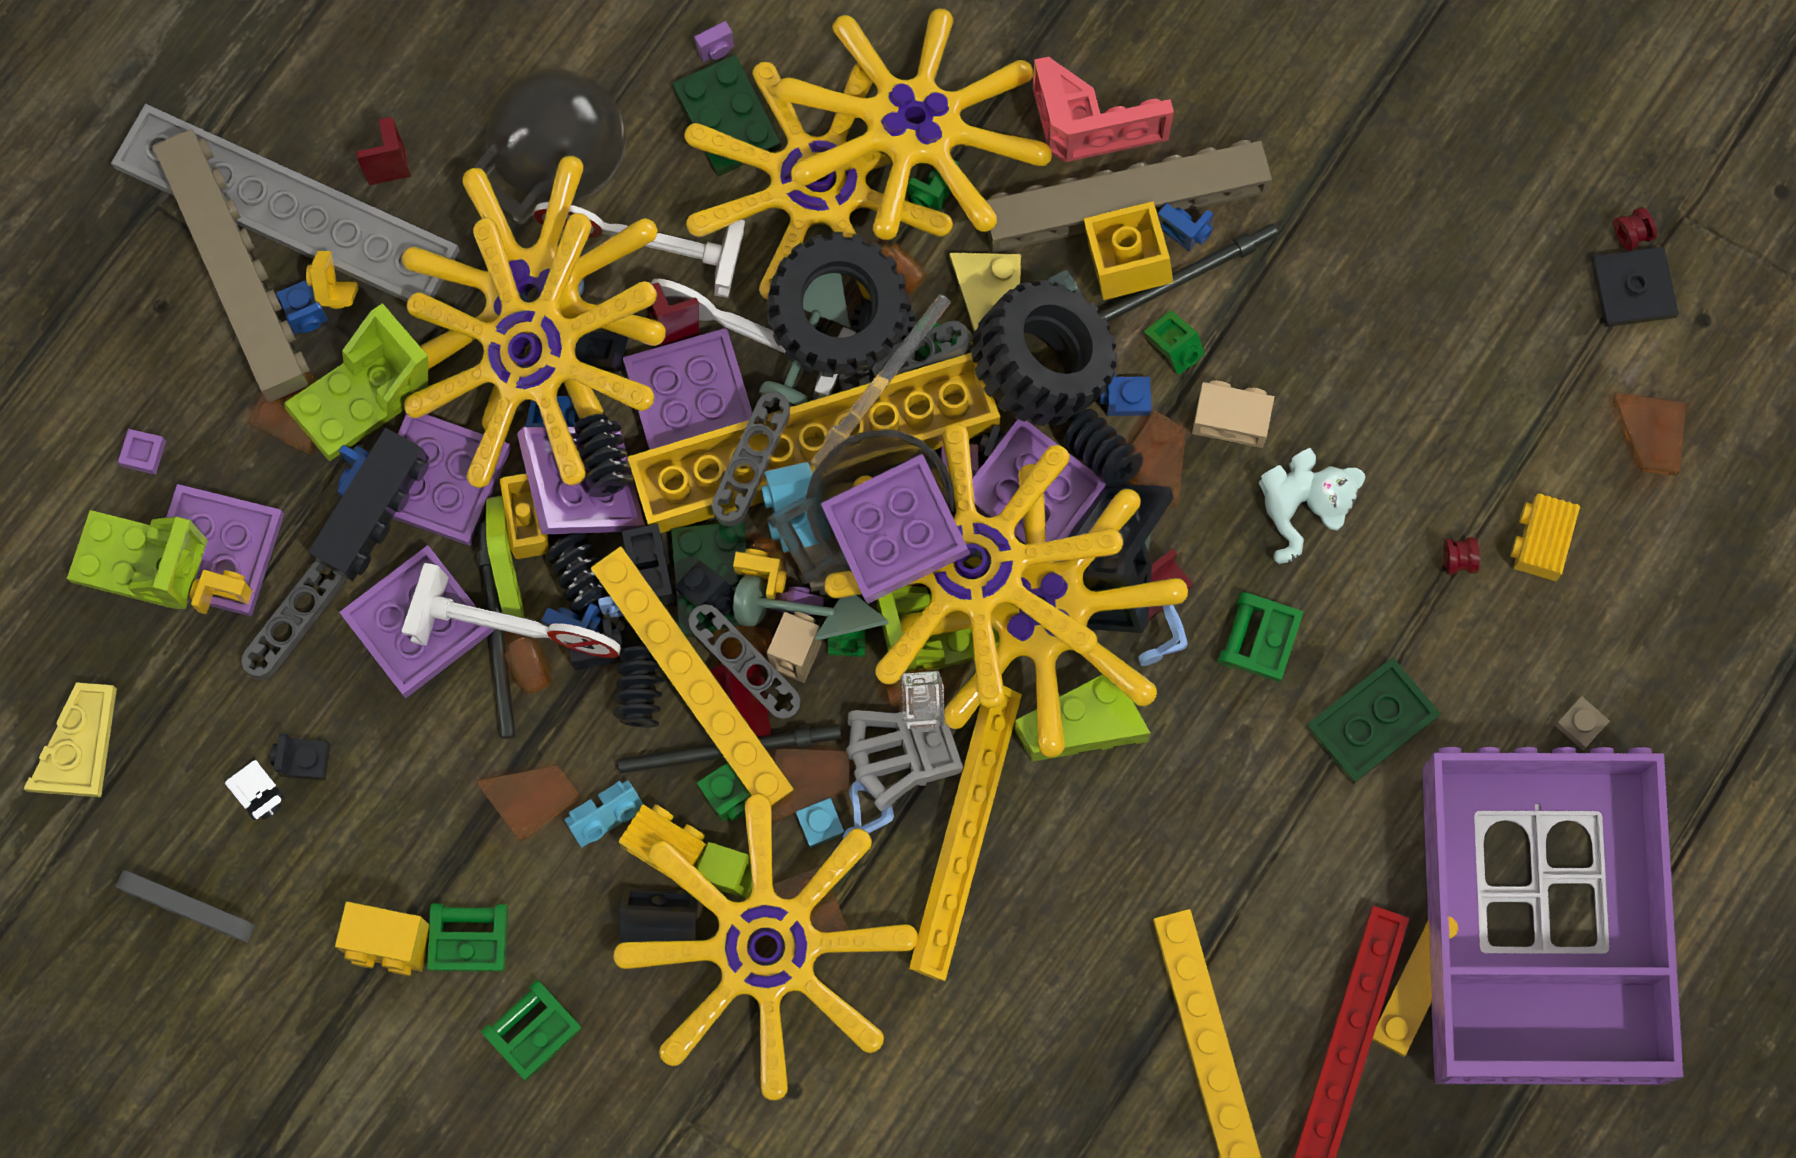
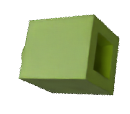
(726, 869)

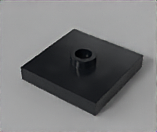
(1634, 287)

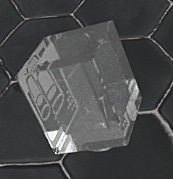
(923, 700)

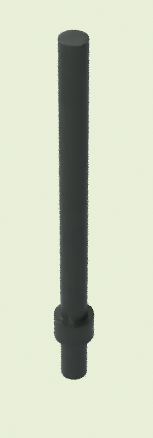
(1241, 246)
(497, 642)
(801, 737)

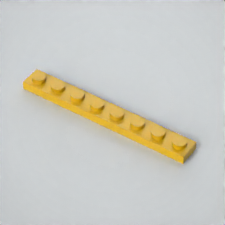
(691, 677)
(964, 837)
(1206, 1036)

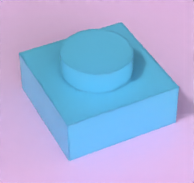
(820, 823)

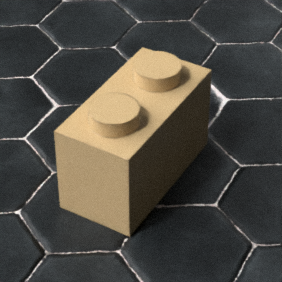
(1233, 414)
(794, 646)

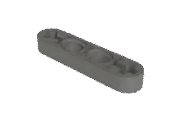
(942, 333)
(754, 459)
(289, 615)
(747, 657)
(185, 906)

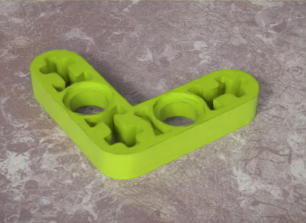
(501, 558)

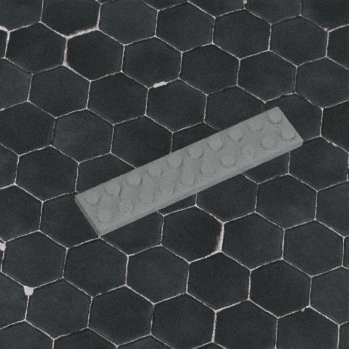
(294, 208)

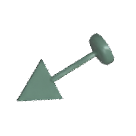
(822, 299)
(847, 616)

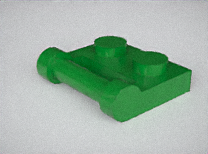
(1272, 640)
(467, 949)
(537, 1041)

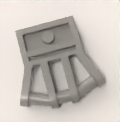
(927, 754)

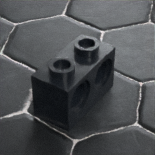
(648, 554)

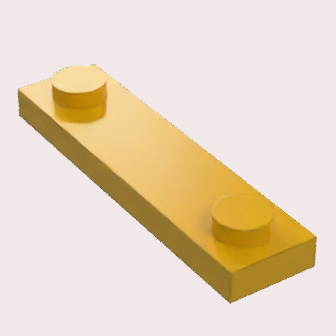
(1409, 998)

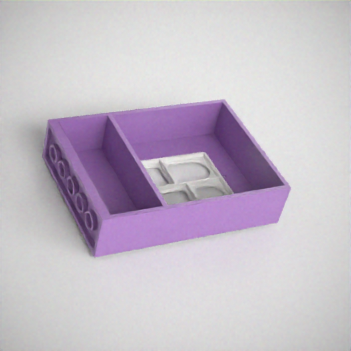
(1546, 1008)

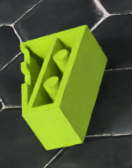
(1092, 719)

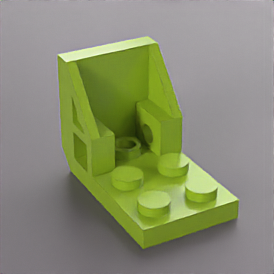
(365, 391)
(139, 559)
(940, 649)

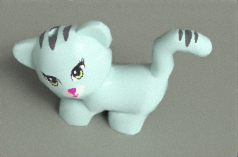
(1326, 492)

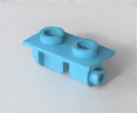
(618, 806)

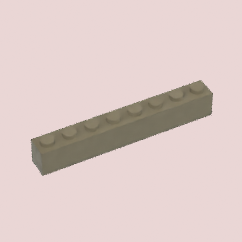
(1184, 182)
(231, 266)

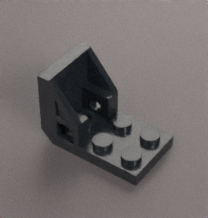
(1132, 562)

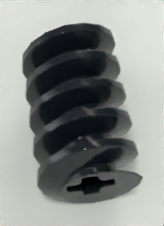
(1103, 449)
(602, 455)
(576, 572)
(637, 688)

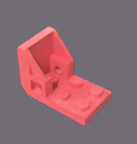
(1074, 122)

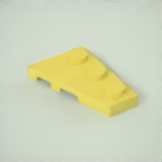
(984, 280)
(79, 747)

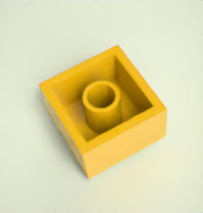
(1128, 250)
(383, 937)

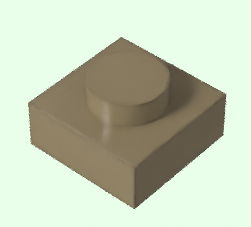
(1582, 723)

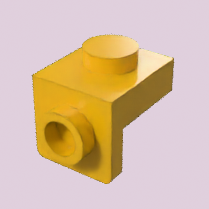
(325, 286)
(757, 563)
(228, 585)

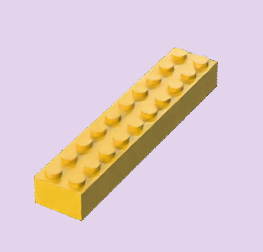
(683, 477)

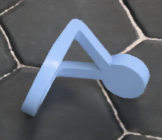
(1171, 646)
(887, 815)

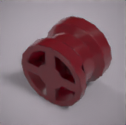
(1635, 228)
(1461, 555)

